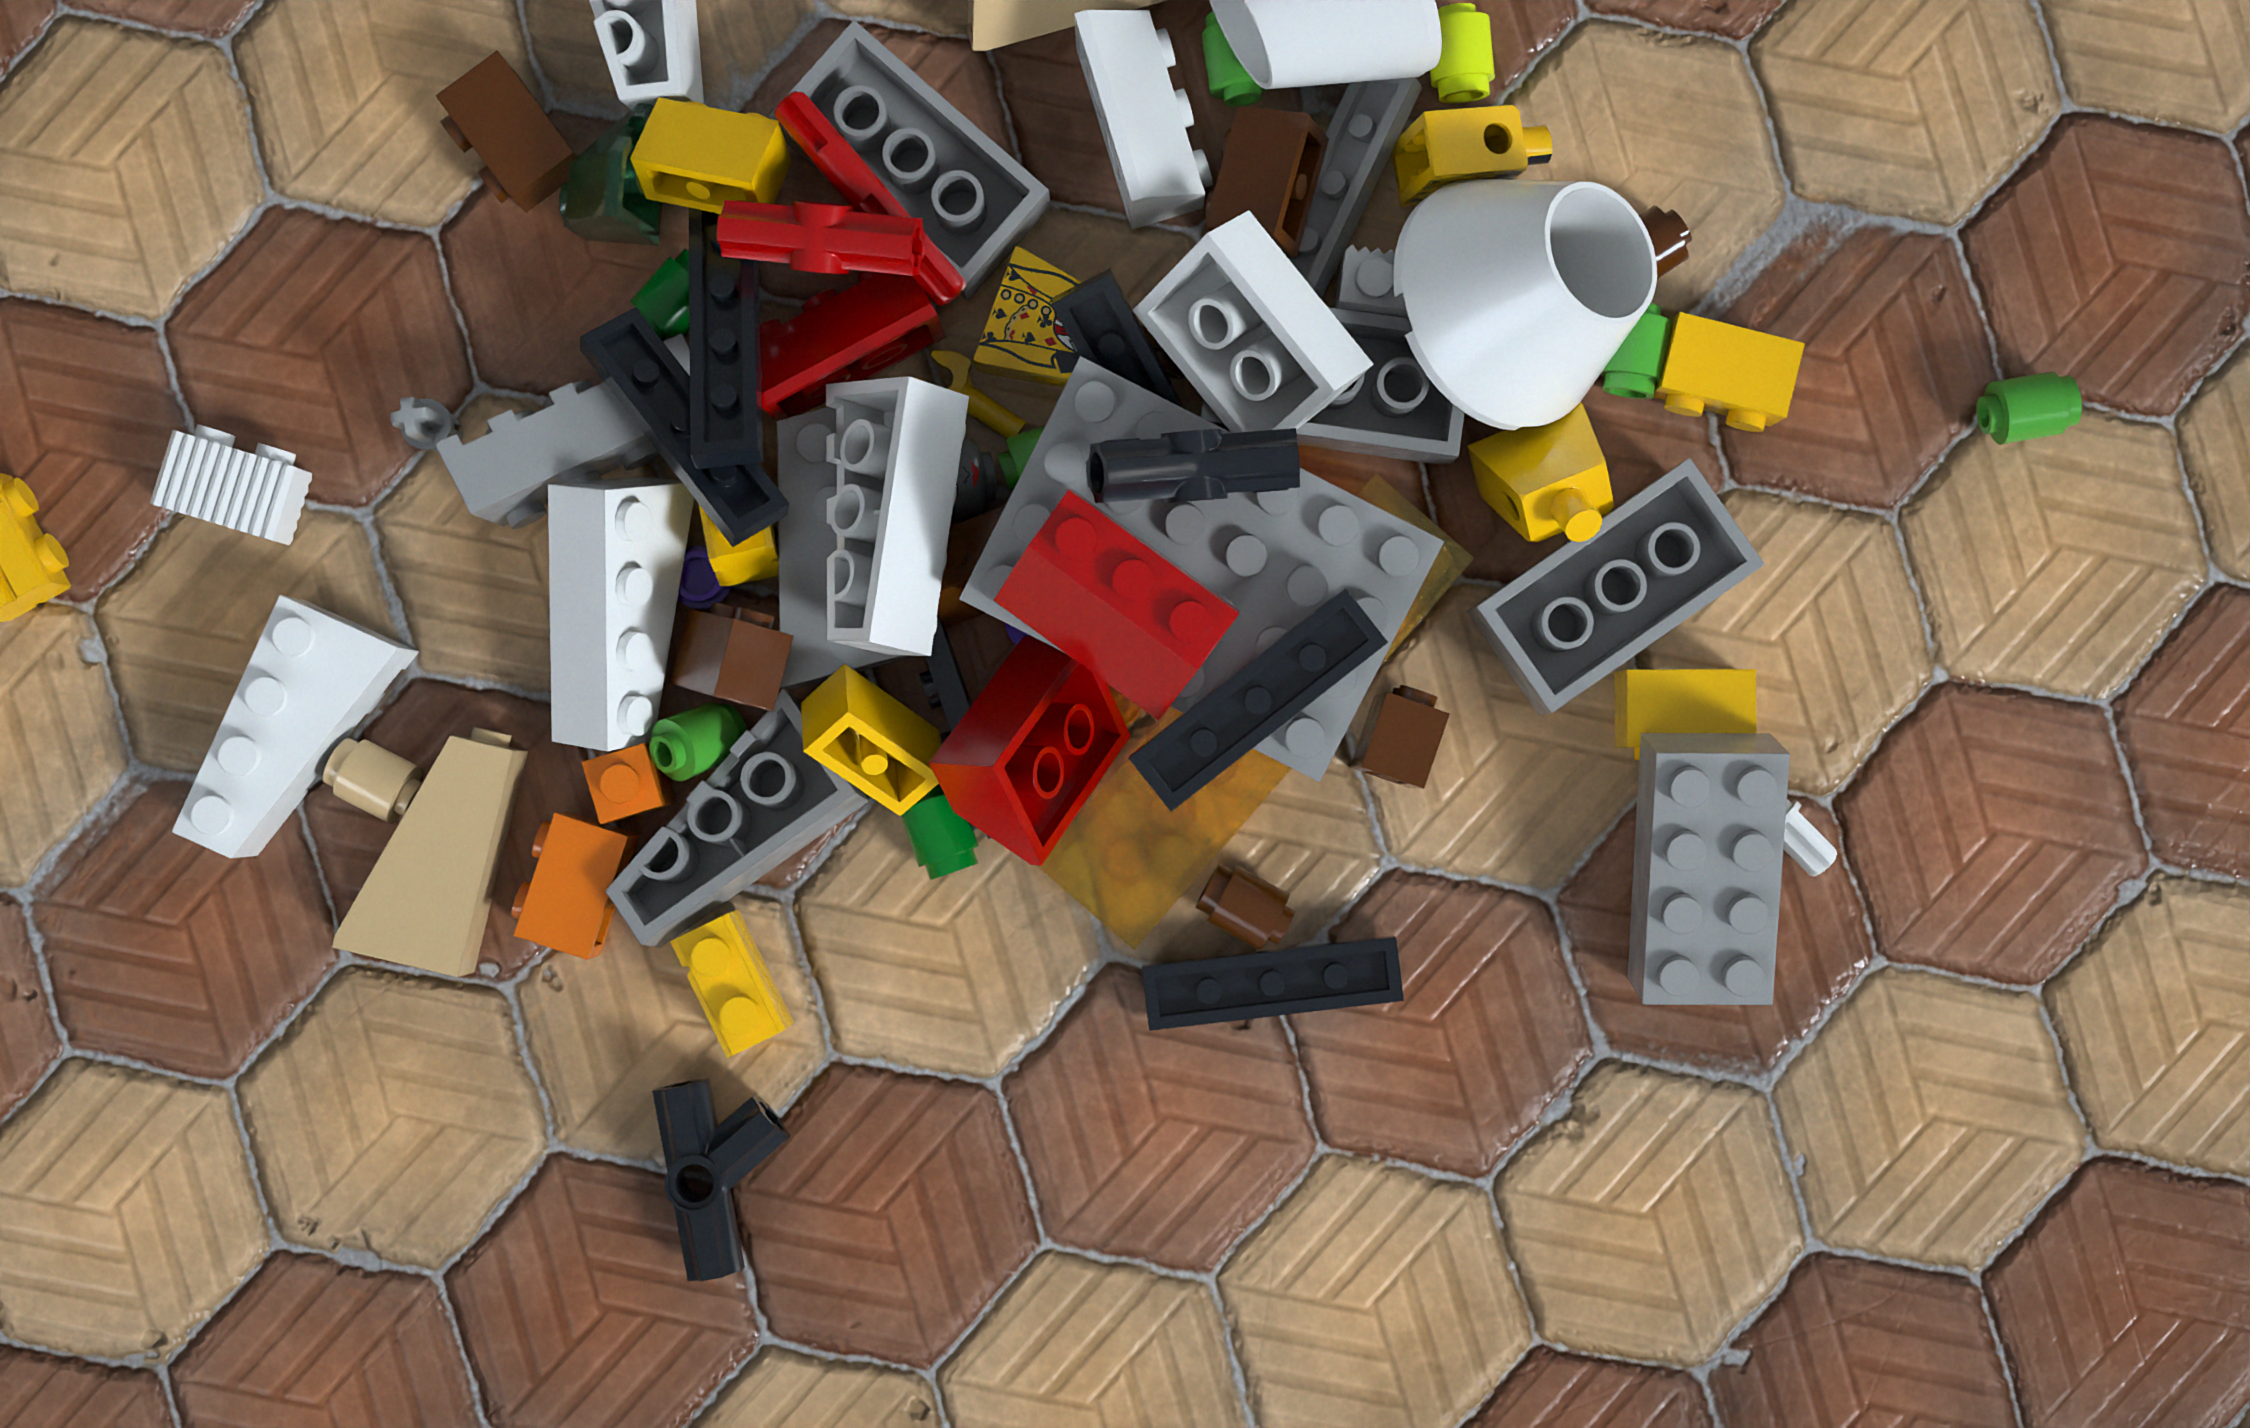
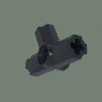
(728, 1151)

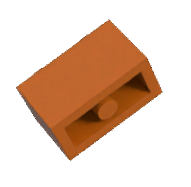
(567, 895)

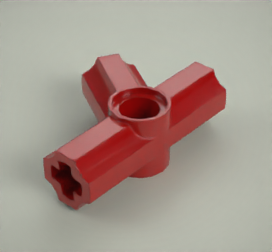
(821, 237)

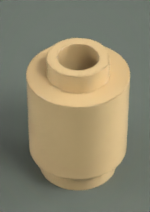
(372, 778)

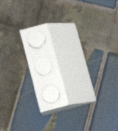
(1141, 114)
(1251, 331)

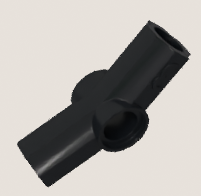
(1193, 465)

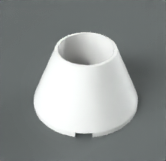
(1330, 39)
(1521, 292)

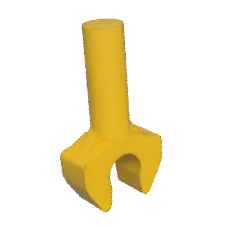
(979, 404)

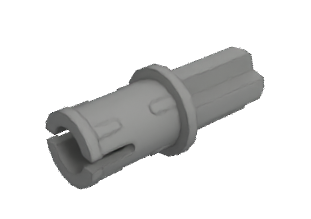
(424, 422)

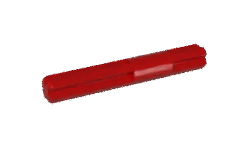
(861, 186)

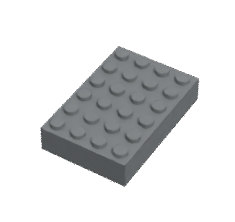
(1259, 551)

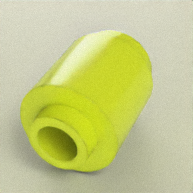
(1466, 55)

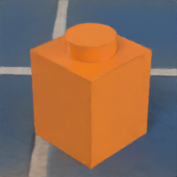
(626, 784)

